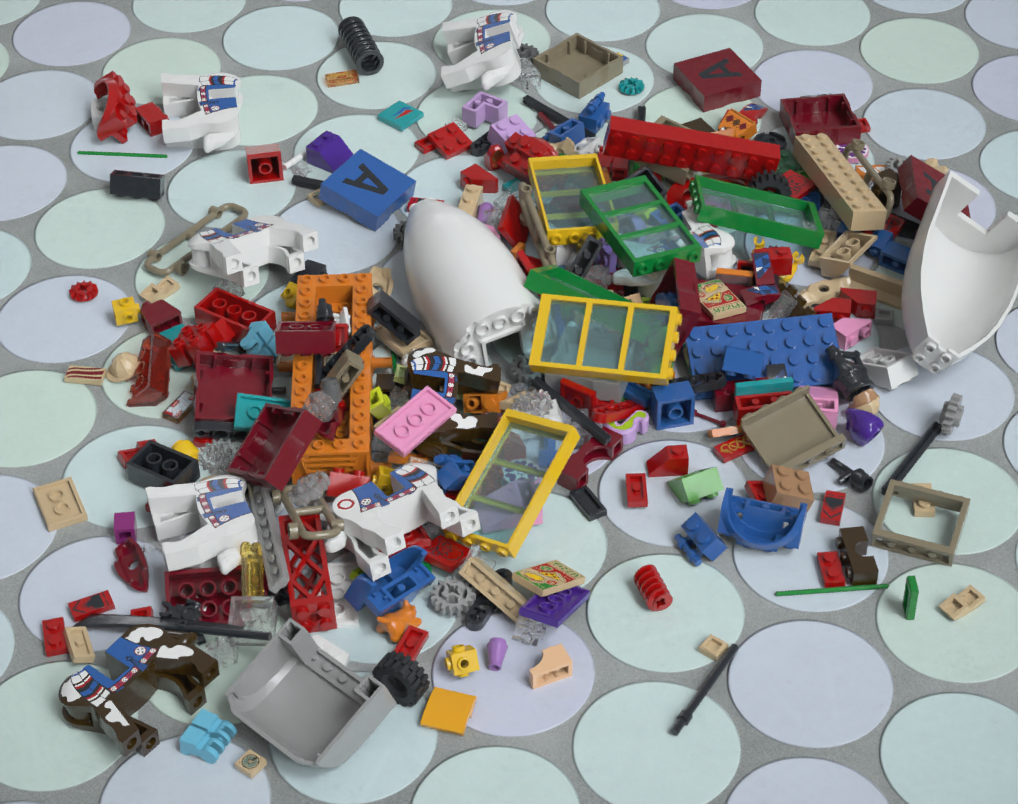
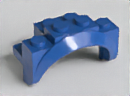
(761, 523)
(389, 592)

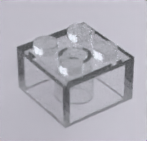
(254, 613)

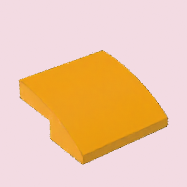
(448, 711)

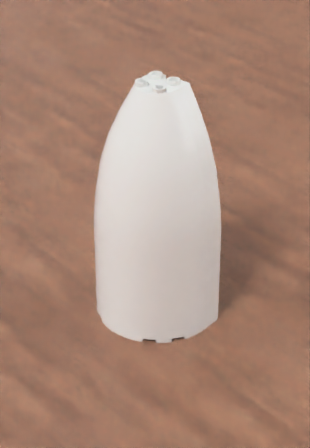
(957, 277)
(465, 282)

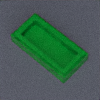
(910, 597)

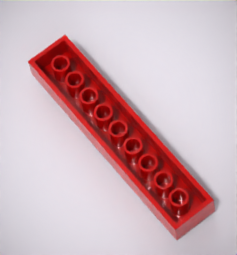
(688, 148)

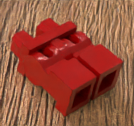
(616, 166)

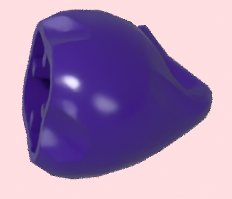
(862, 425)

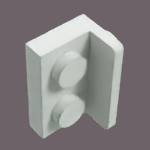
(588, 145)

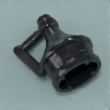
(849, 377)

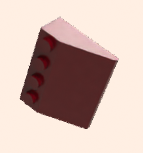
(210, 586)

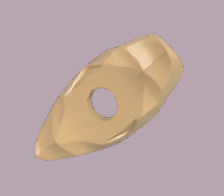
(382, 278)
(815, 296)

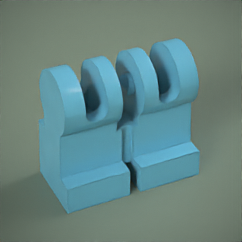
(259, 340)
(207, 736)

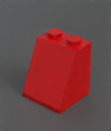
(264, 163)

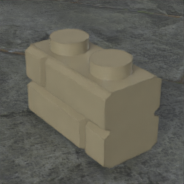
(347, 370)

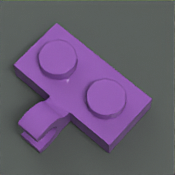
(606, 257)

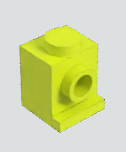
(379, 403)

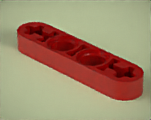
(615, 411)

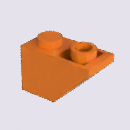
(483, 402)

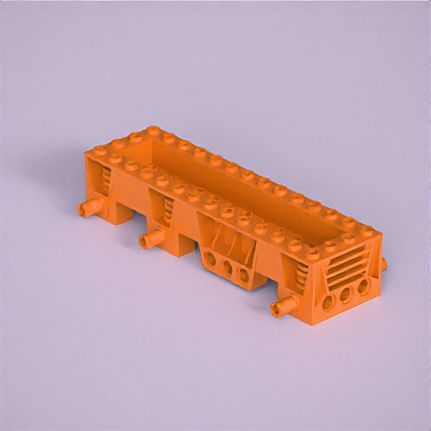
(354, 435)

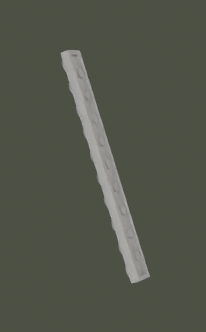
(269, 537)

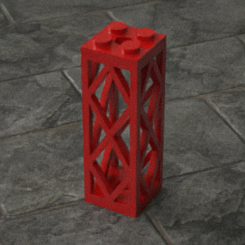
(306, 603)

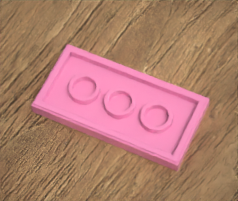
(415, 421)

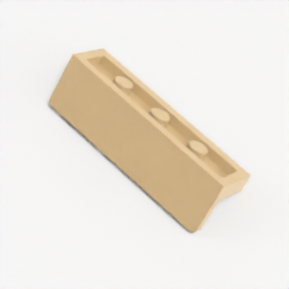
(888, 288)
(493, 586)

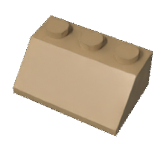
(844, 253)

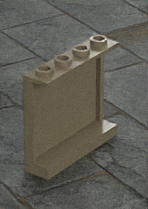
(792, 431)

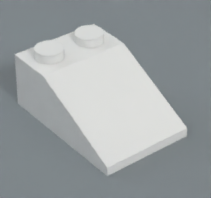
(889, 367)

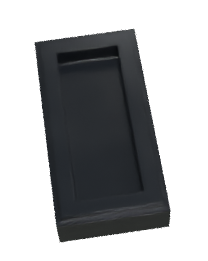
(588, 503)

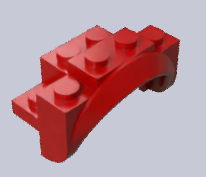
(119, 110)
(519, 150)

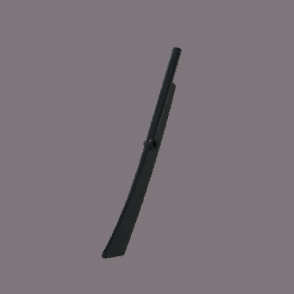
(173, 624)

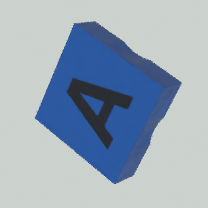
(367, 189)

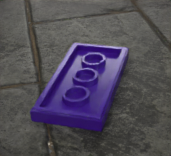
(556, 607)

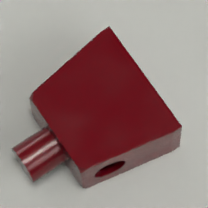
(159, 316)

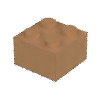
(788, 486)

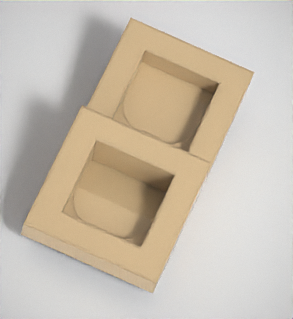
(162, 290)
(962, 604)

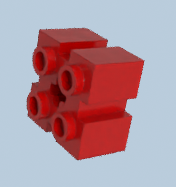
(193, 339)

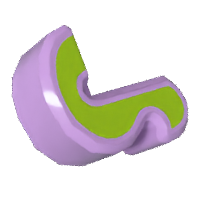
(634, 423)

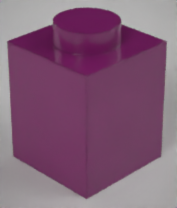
(125, 526)

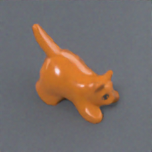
(398, 621)

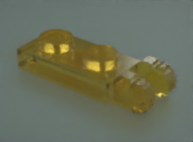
(252, 569)

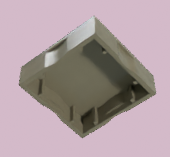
(578, 65)

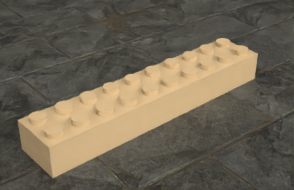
(839, 183)

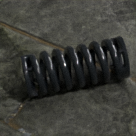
(360, 45)

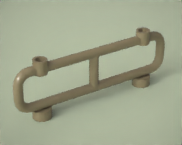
(885, 184)
(530, 218)
(181, 266)
(297, 527)

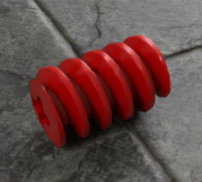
(652, 588)

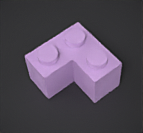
(484, 107)

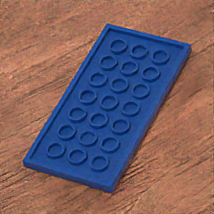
(791, 340)

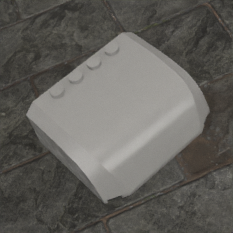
(308, 700)

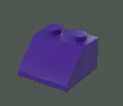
(328, 152)

